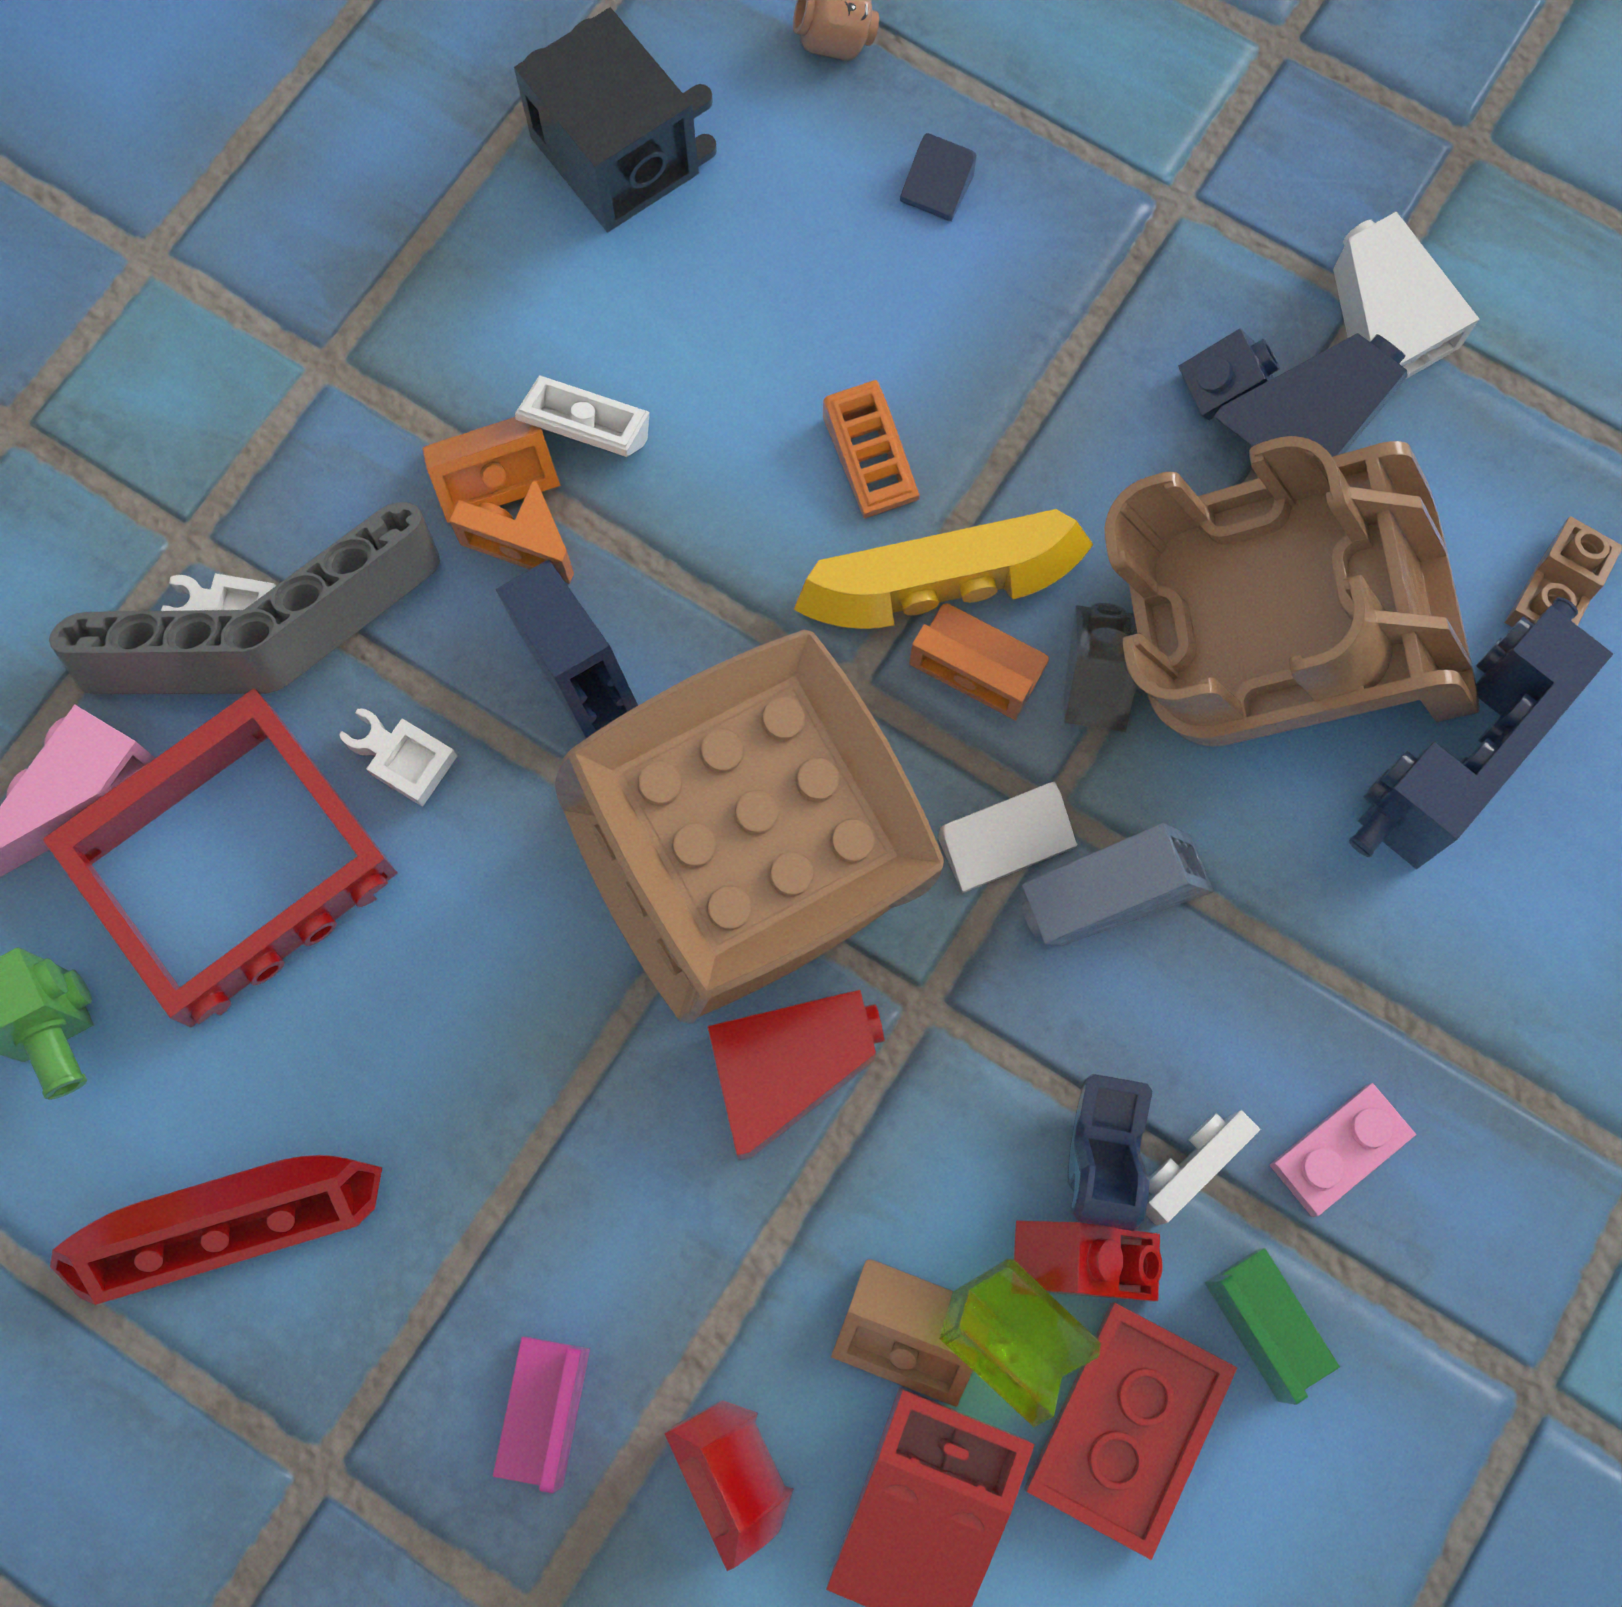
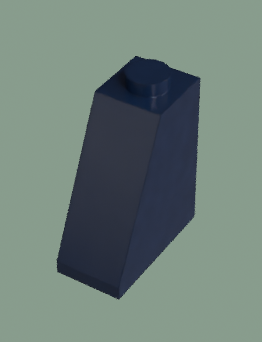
(1322, 398)
(567, 648)

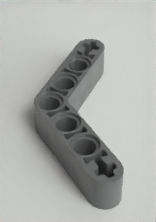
(270, 638)

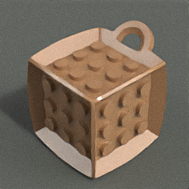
(746, 823)

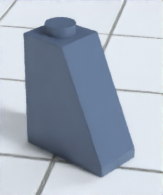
(1115, 886)

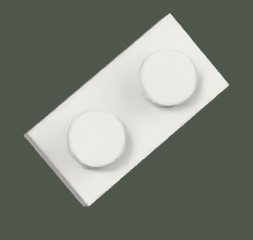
(1215, 1146)

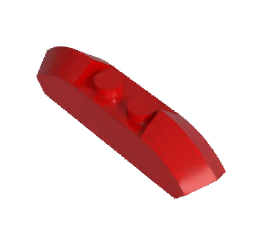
(216, 1225)

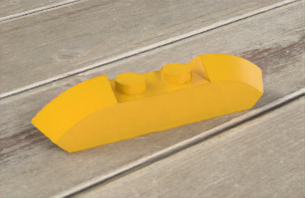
(965, 563)

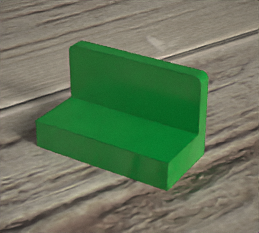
(1272, 1326)

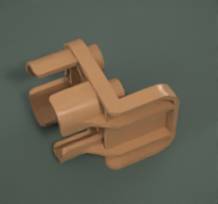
(1291, 594)

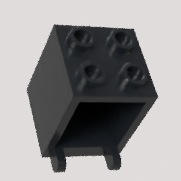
(612, 118)

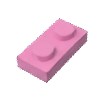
(1342, 1150)

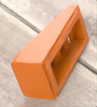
(859, 413)

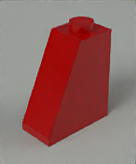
(789, 1062)

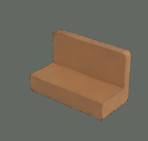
(897, 1331)

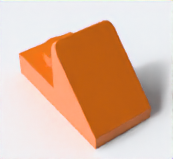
(520, 541)

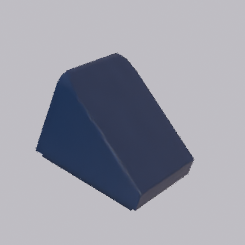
(939, 176)

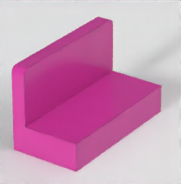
(541, 1413)

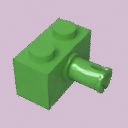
(38, 1014)

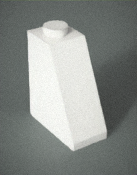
(1401, 293)

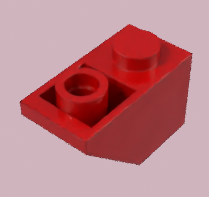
(1090, 1259)

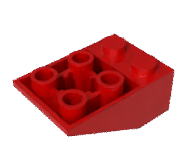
(929, 1508)

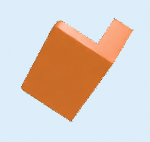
(490, 465)
(978, 660)

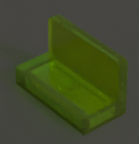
(1017, 1338)

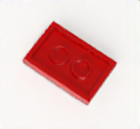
(1131, 1430)

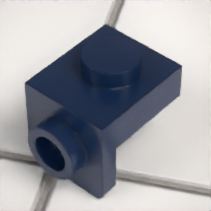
(1228, 371)

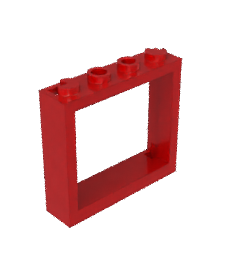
(163, 785)

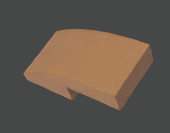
(1570, 569)

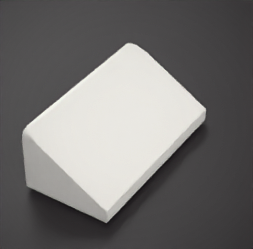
(584, 416)
(1007, 837)

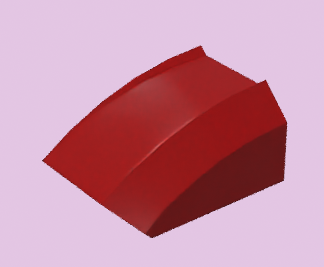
(731, 1479)

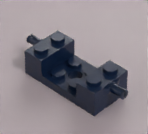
(1527, 681)

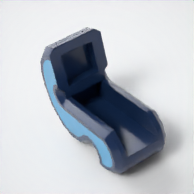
(1105, 1153)

